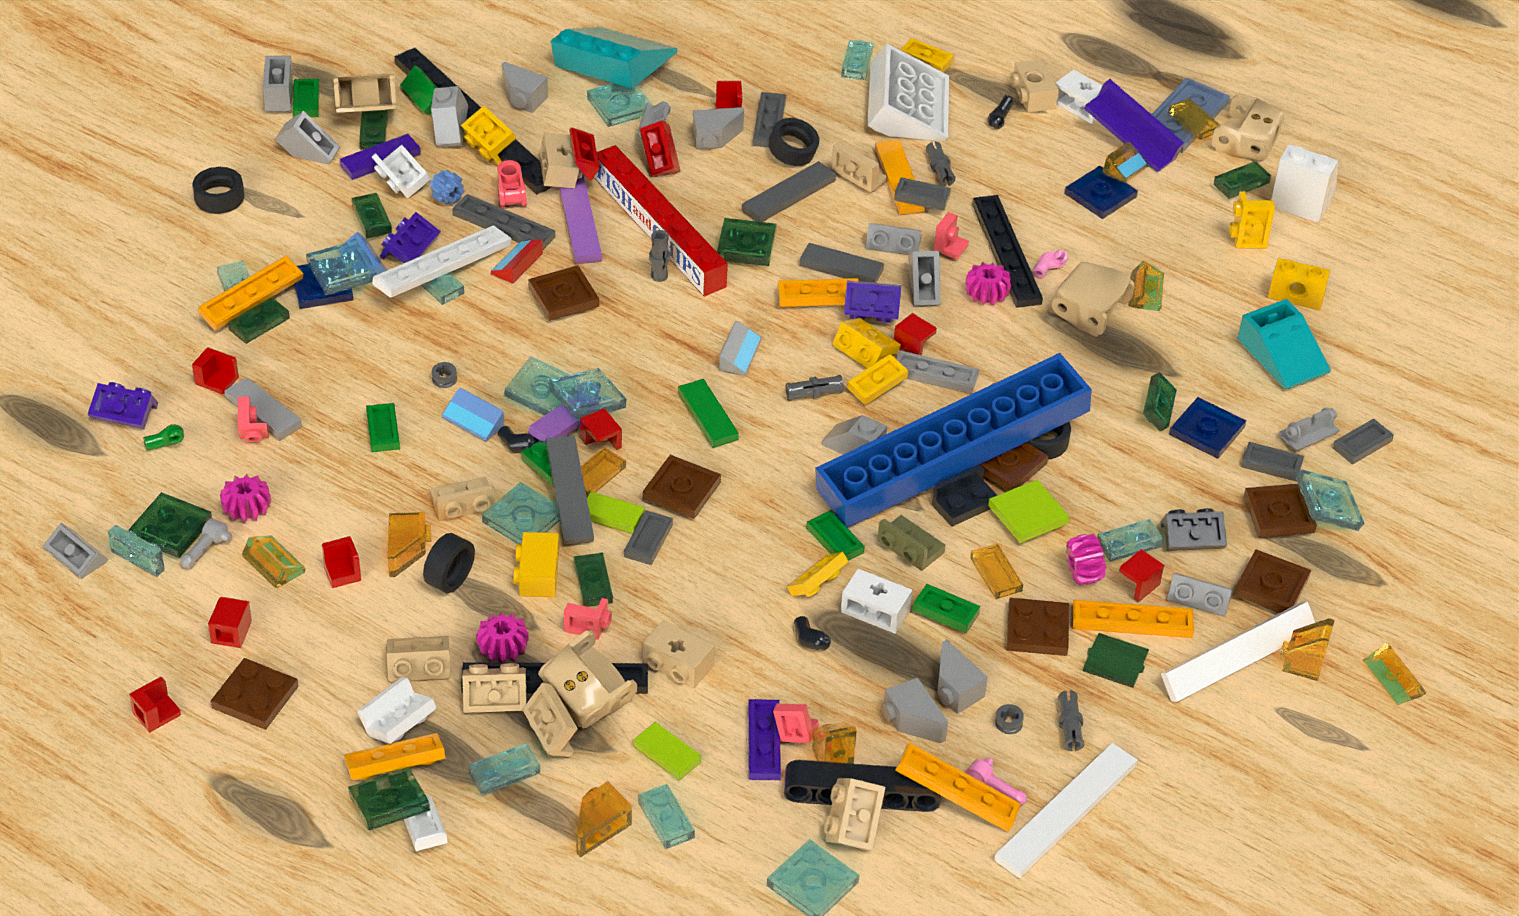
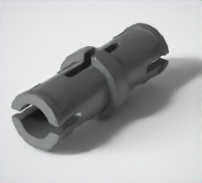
(940, 163)
(659, 255)
(814, 387)
(1071, 720)

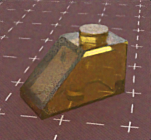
(406, 540)
(1307, 649)
(834, 742)
(601, 817)

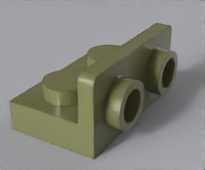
(910, 542)

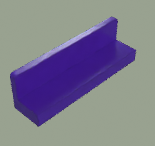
(1134, 125)

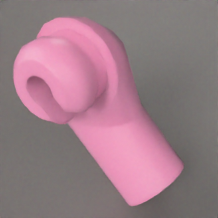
(1049, 261)

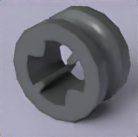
(444, 368)
(1016, 723)

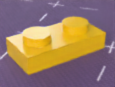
(929, 54)
(877, 379)
(821, 571)

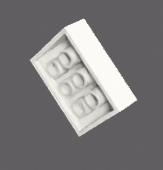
(907, 97)

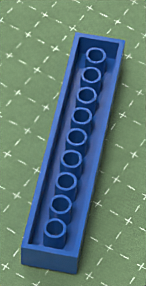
(952, 439)

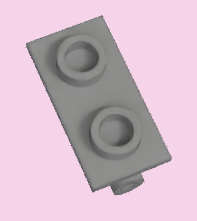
(654, 114)
(892, 239)
(1310, 430)
(1199, 594)

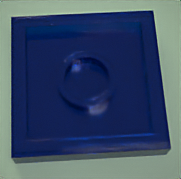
(1100, 192)
(310, 293)
(1207, 427)

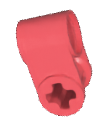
(510, 184)

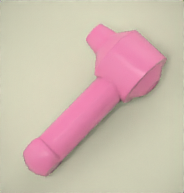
(983, 772)

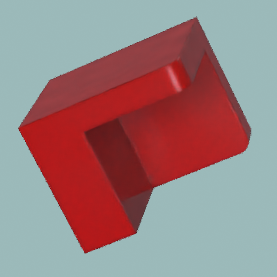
(728, 94)
(913, 333)
(215, 370)
(599, 427)
(341, 562)
(1143, 571)
(230, 622)
(153, 705)

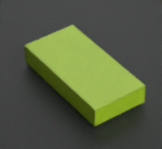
(614, 512)
(667, 750)

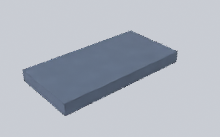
(1205, 97)

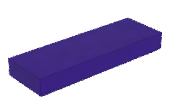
(362, 163)
(763, 740)

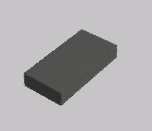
(922, 194)
(1363, 441)
(1272, 461)
(648, 537)

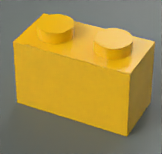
(538, 564)

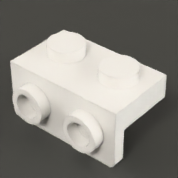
(403, 172)
(395, 711)

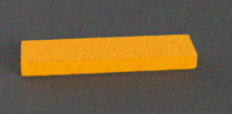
(896, 166)
(250, 292)
(1132, 618)
(958, 787)

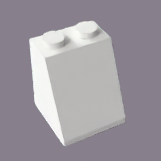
(1305, 183)

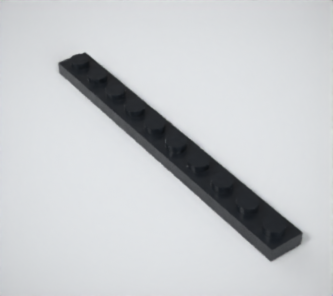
(515, 151)

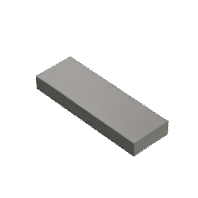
(939, 372)
(279, 419)

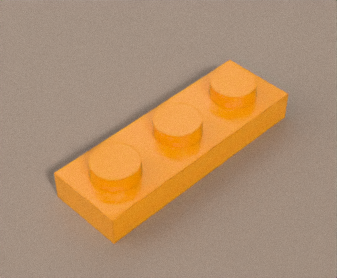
(812, 292)
(394, 756)

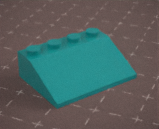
(609, 54)

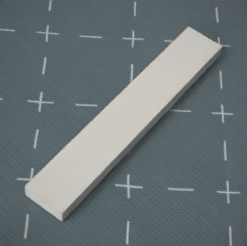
(441, 261)
(1235, 652)
(1065, 810)

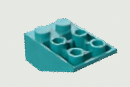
(1283, 343)

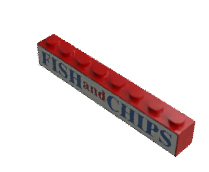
(654, 212)

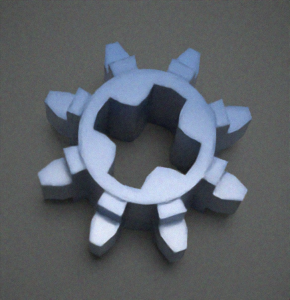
(447, 187)

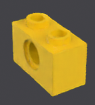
(1299, 283)

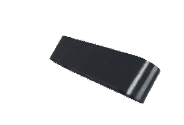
(813, 782)

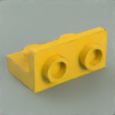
(488, 134)
(1251, 222)
(864, 342)

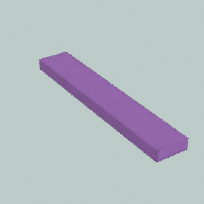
(580, 223)

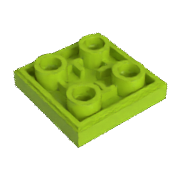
(1028, 511)

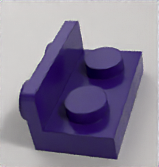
(411, 240)
(872, 300)
(122, 405)

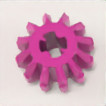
(988, 283)
(245, 498)
(1086, 559)
(502, 637)

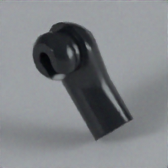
(997, 116)
(516, 442)
(810, 637)

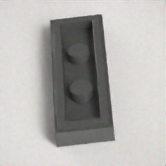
(769, 113)
(841, 263)

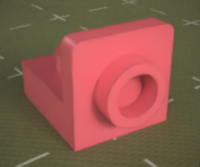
(947, 237)
(247, 422)
(582, 618)
(794, 723)

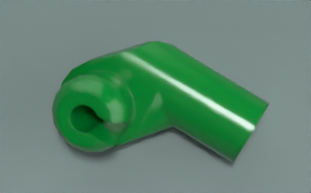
(168, 436)

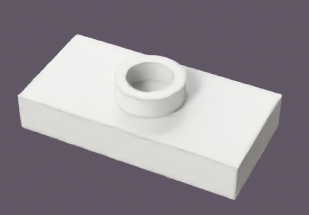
(426, 828)

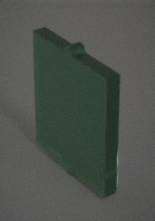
(1115, 660)

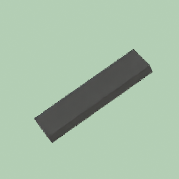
(788, 192)
(515, 226)
(569, 490)

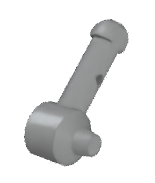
(212, 532)

